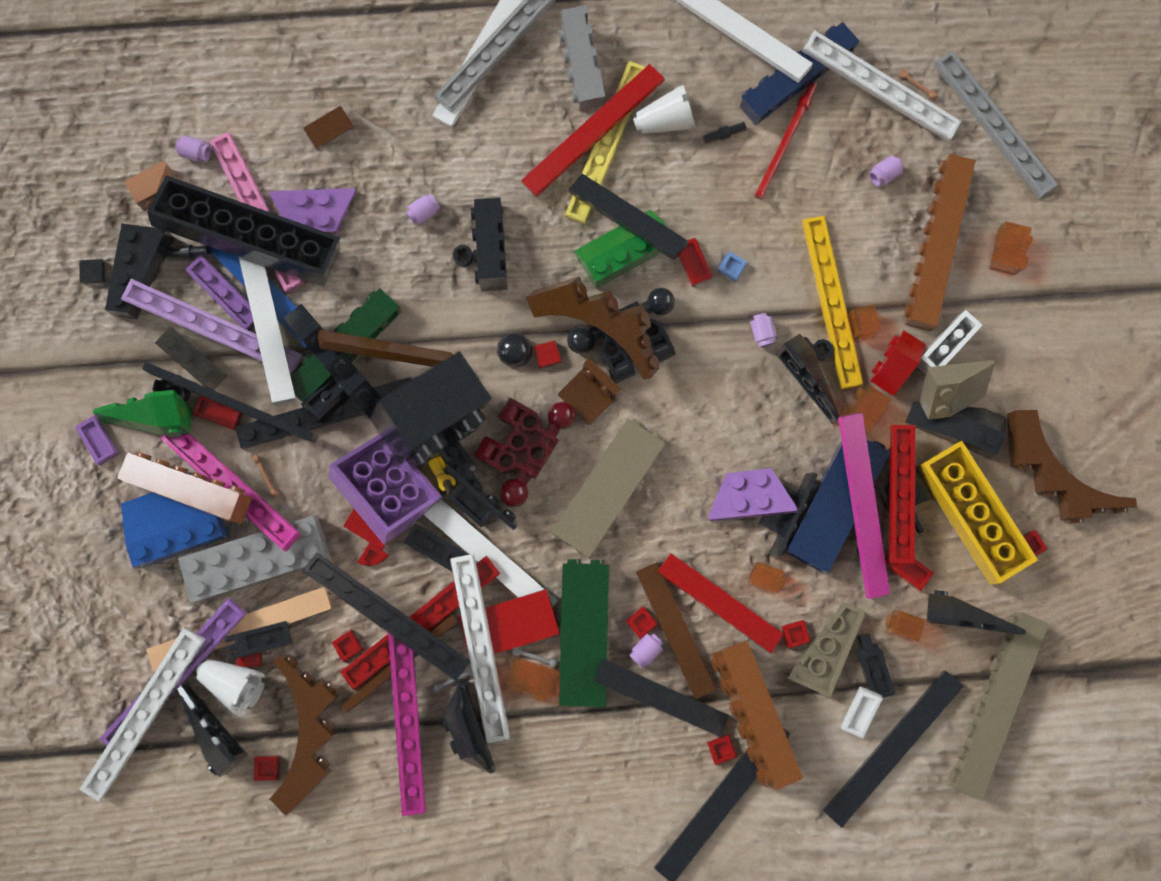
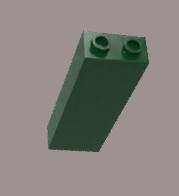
(583, 632)

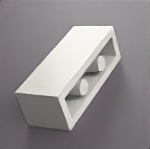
(949, 341)

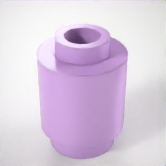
(193, 148)
(886, 171)
(422, 209)
(764, 330)
(646, 650)

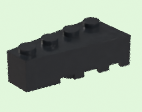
(136, 258)

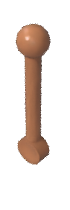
(904, 75)
(273, 492)

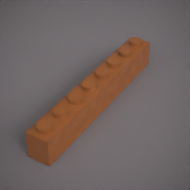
(939, 243)

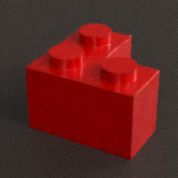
(899, 362)

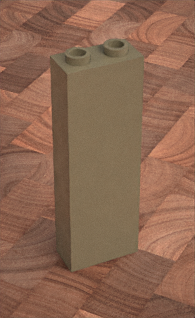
(608, 487)

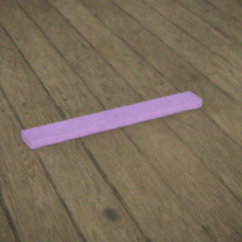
(199, 321)

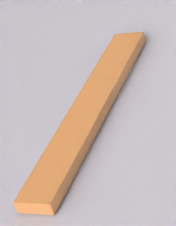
(288, 610)

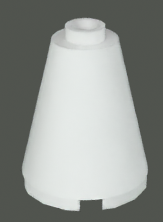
(666, 114)
(231, 684)

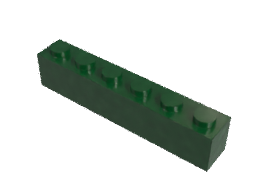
(365, 322)

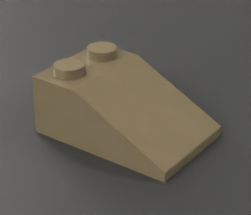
(954, 387)

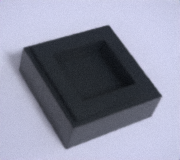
(92, 271)

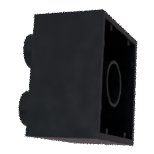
(431, 407)

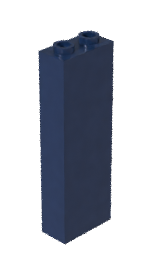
(830, 512)

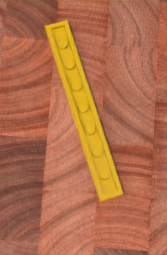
(832, 302)

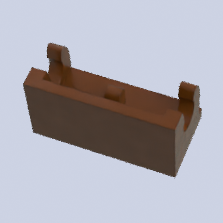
(328, 127)

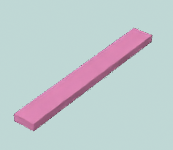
(246, 190)

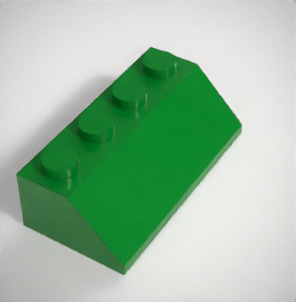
(615, 254)

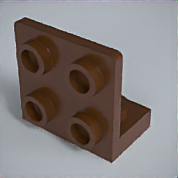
(590, 392)

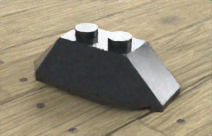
(466, 730)

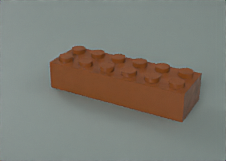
(756, 716)

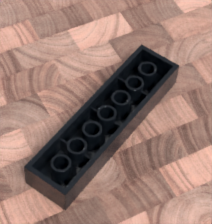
(244, 230)

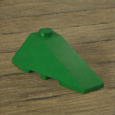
(156, 413)

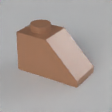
(147, 183)

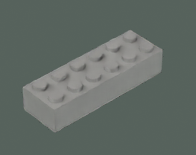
(249, 561)

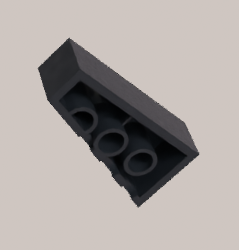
(489, 244)

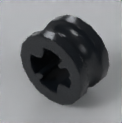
(461, 248)
(828, 347)

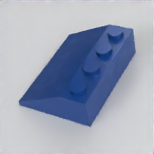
(165, 528)

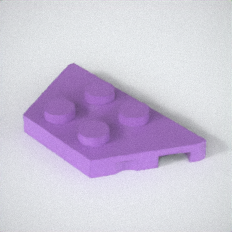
(315, 208)
(751, 495)

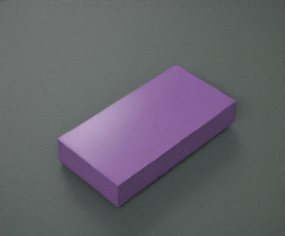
(97, 440)

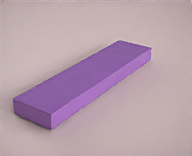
(221, 291)

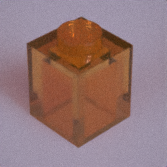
(864, 322)
(766, 578)
(904, 625)

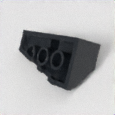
(804, 366)
(976, 427)
(955, 612)
(215, 741)

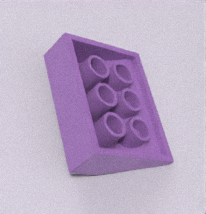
(381, 489)

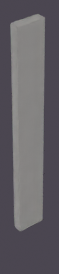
(490, 52)
(995, 124)

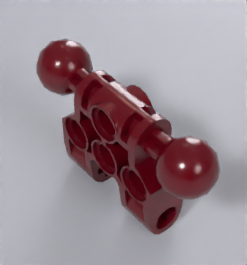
(515, 491)

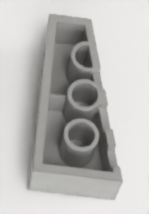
(582, 58)

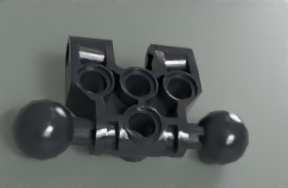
(582, 339)

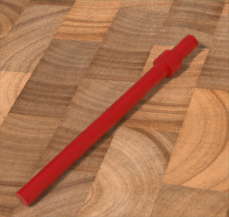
(803, 105)

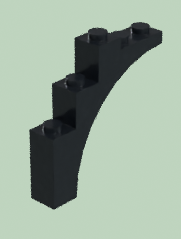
(334, 361)

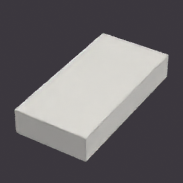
(861, 712)

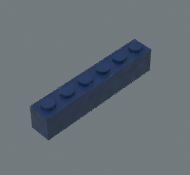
(779, 88)

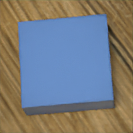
(732, 266)

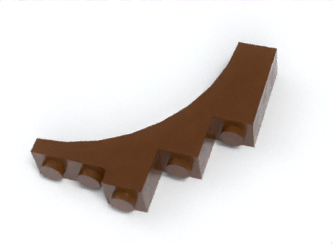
(600, 310)
(1031, 452)
(314, 732)

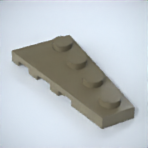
(827, 654)

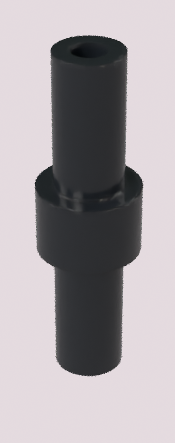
(724, 132)
(187, 251)

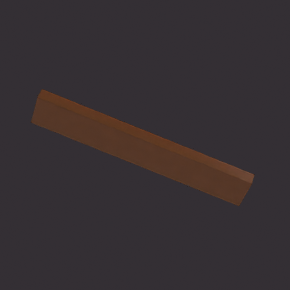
(381, 349)
(676, 631)
(385, 674)

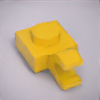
(437, 465)

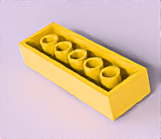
(976, 513)

